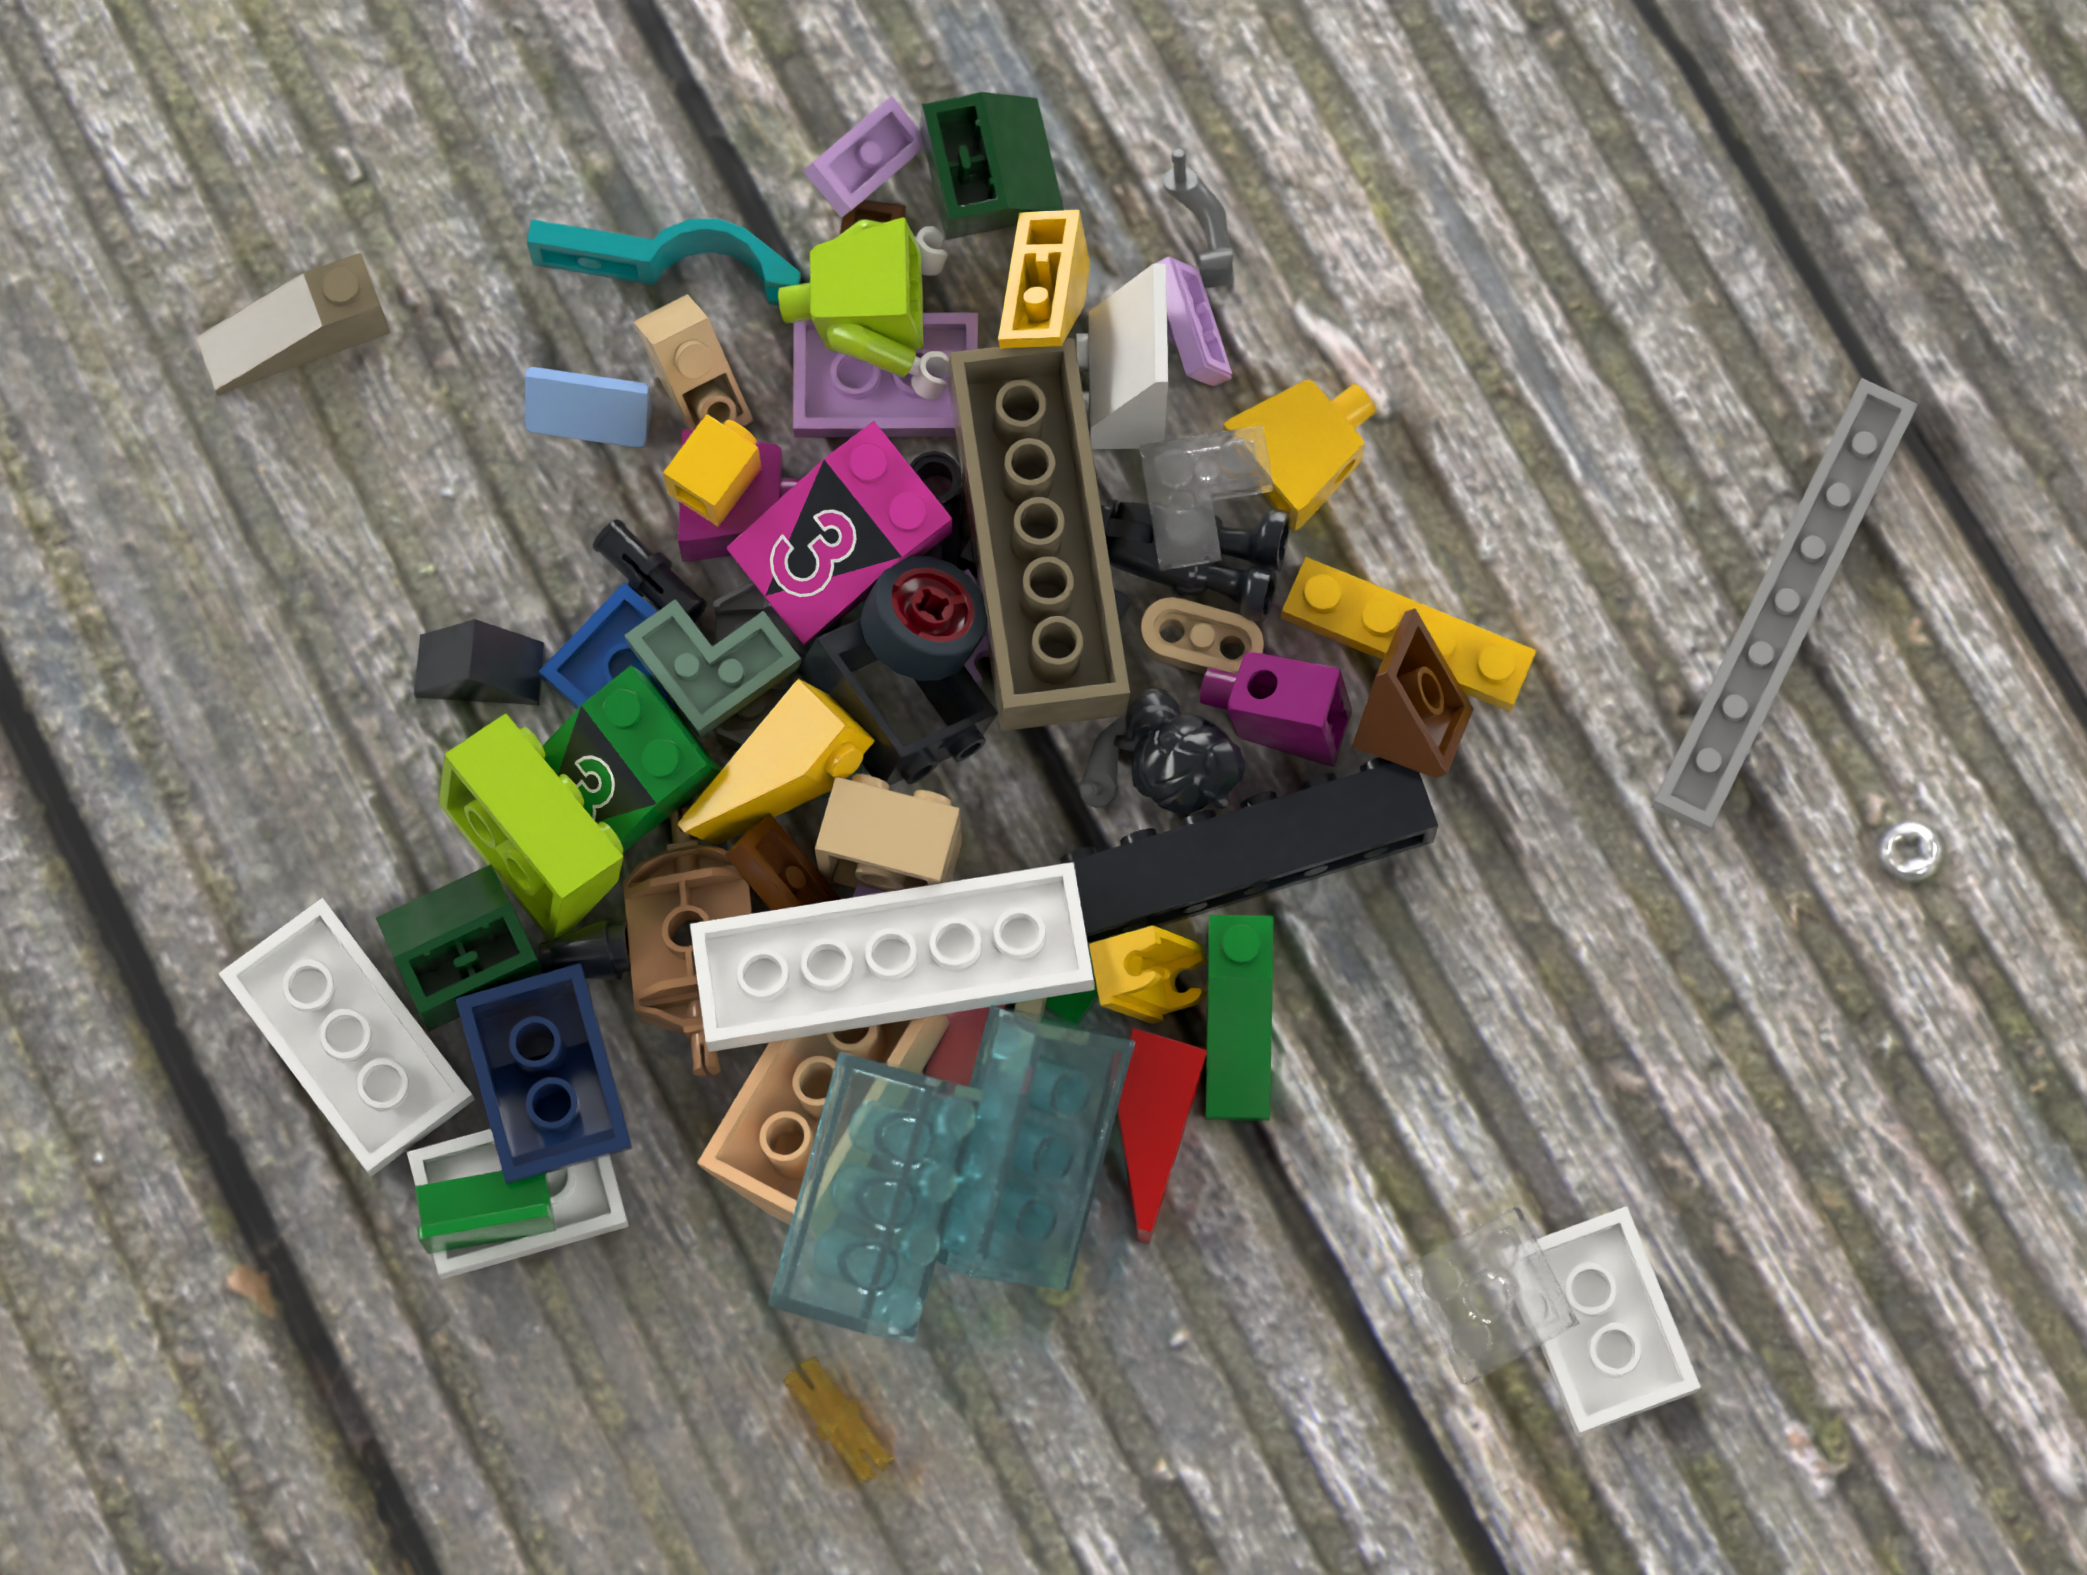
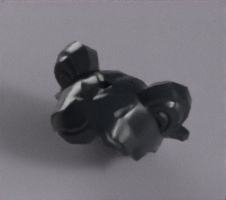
(1179, 756)

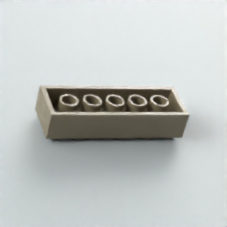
(1038, 535)

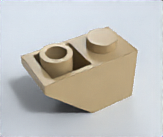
(692, 364)

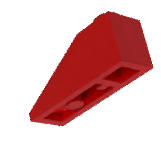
(1154, 1118)

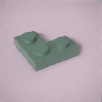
(706, 680)

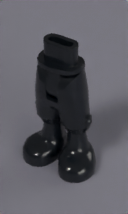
(1134, 550)

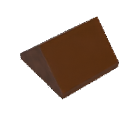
(1414, 704)

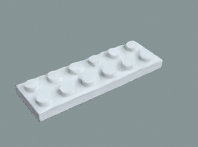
(891, 957)

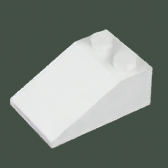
(1127, 364)

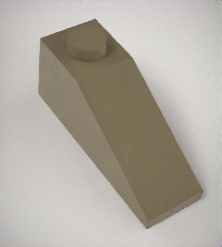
(295, 325)

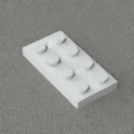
(346, 1037)

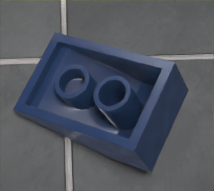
(544, 1073)

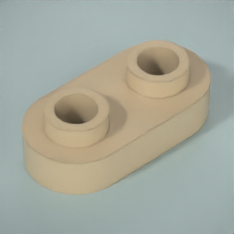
(1203, 631)

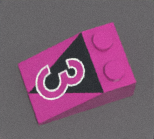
(839, 532)

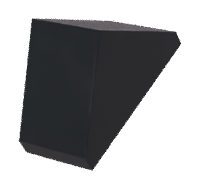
(479, 665)

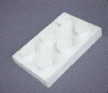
(582, 1197)
(1627, 1344)

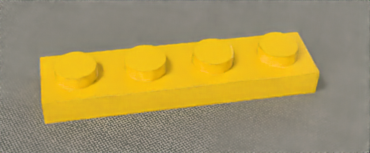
(1369, 615)

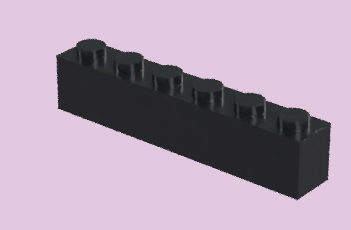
(1252, 849)

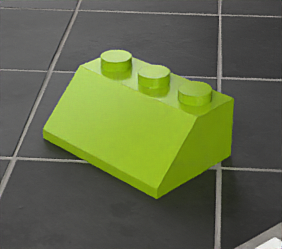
(529, 825)

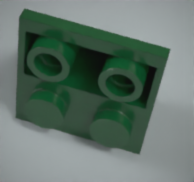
(988, 161)
(457, 944)

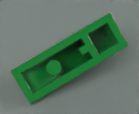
(1239, 1017)

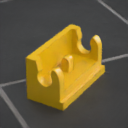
(1139, 972)

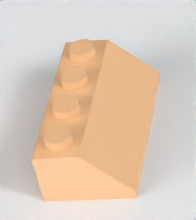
(775, 1117)

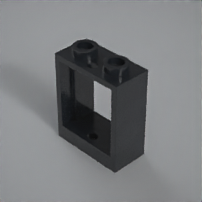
(954, 698)

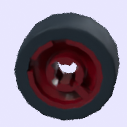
(924, 618)

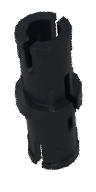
(647, 572)

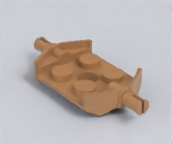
(660, 896)

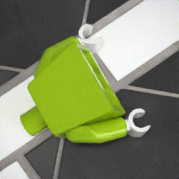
(870, 298)

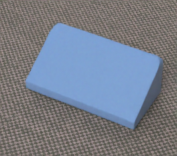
(587, 407)

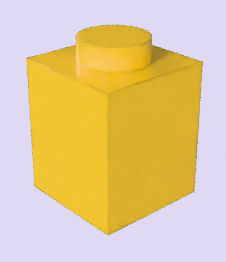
(713, 468)

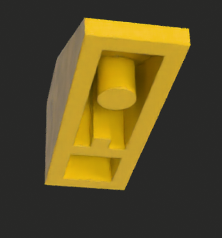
(1045, 280)
(780, 765)

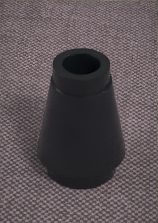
(598, 947)

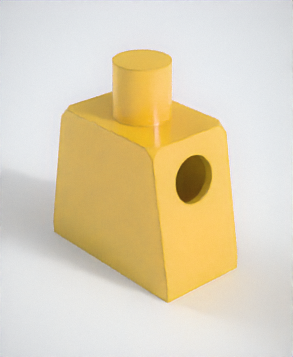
(1308, 443)

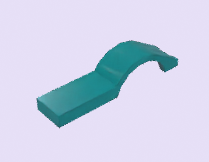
(646, 259)

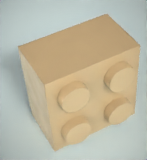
(887, 837)

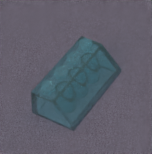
(1034, 1148)
(876, 1197)

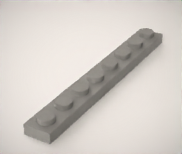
(1784, 606)

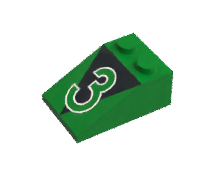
(630, 756)

